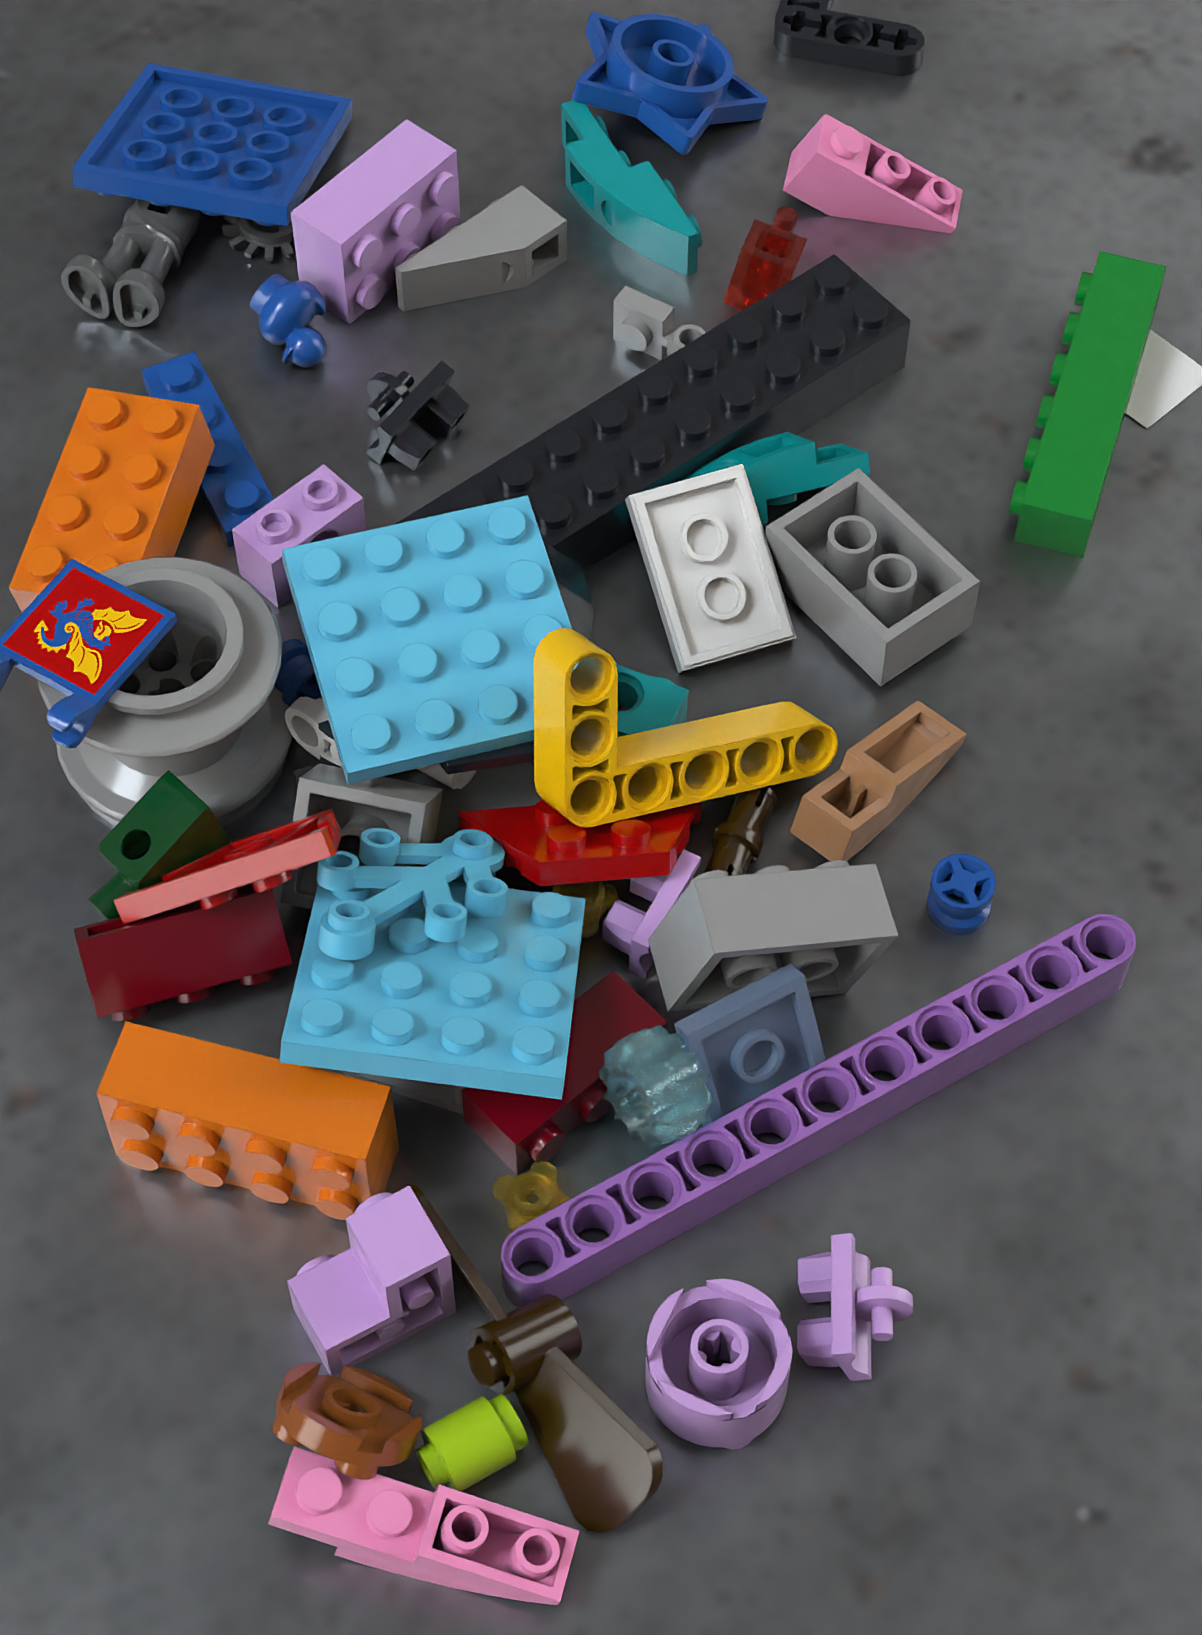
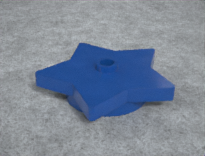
(665, 76)

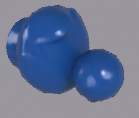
(285, 313)

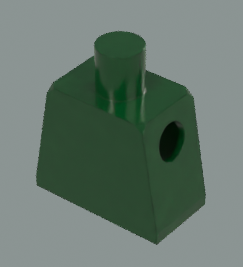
(155, 837)

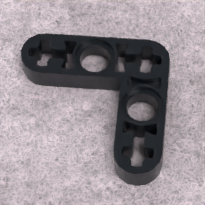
(817, 18)

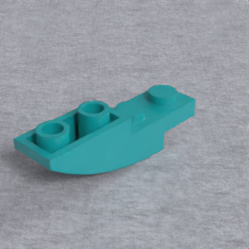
(626, 198)
(788, 465)

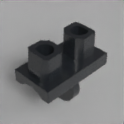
(399, 431)

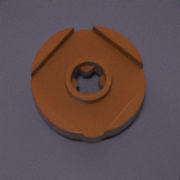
(347, 1418)

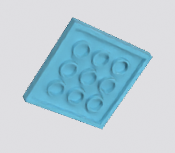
(427, 634)
(444, 1012)

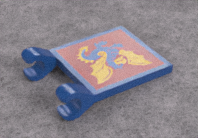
(83, 641)

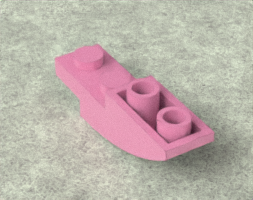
(425, 1534)

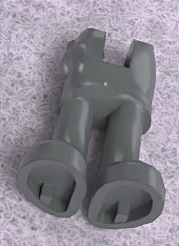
(144, 239)

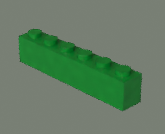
(1088, 406)

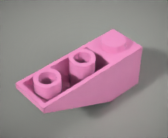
(865, 181)

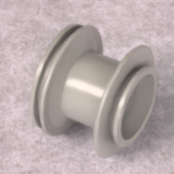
(198, 701)

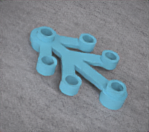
(466, 857)

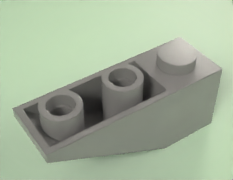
(488, 254)

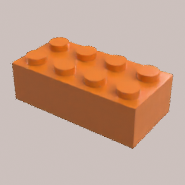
(117, 488)
(248, 1120)

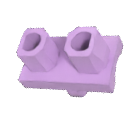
(631, 928)
(856, 1301)

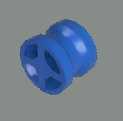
(296, 673)
(969, 879)

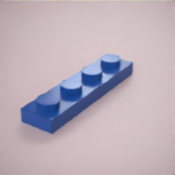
(231, 481)

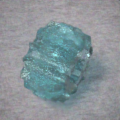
(656, 1086)

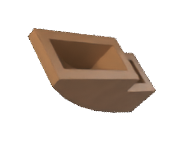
(876, 782)

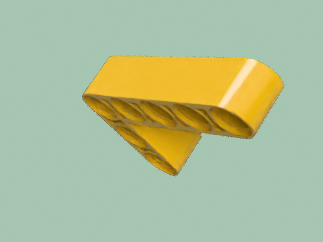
(611, 778)

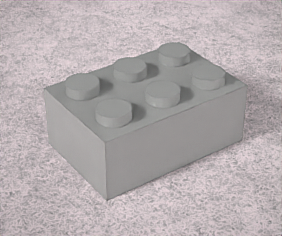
(871, 576)
(748, 925)

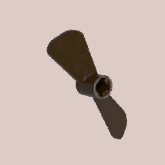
(590, 1443)

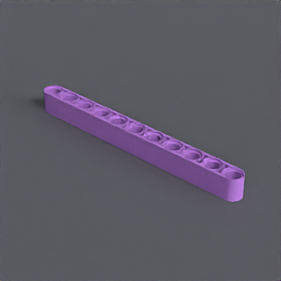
(808, 1131)

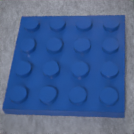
(214, 144)

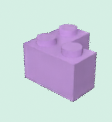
(380, 1288)

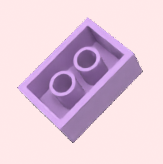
(375, 217)

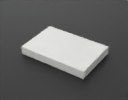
(710, 568)

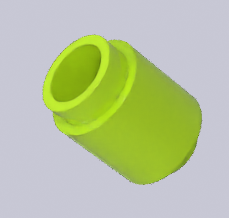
(471, 1443)

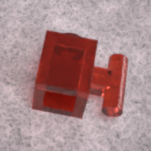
(766, 259)

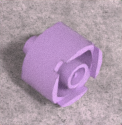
(710, 1402)

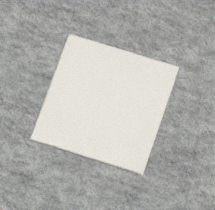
(1162, 381)

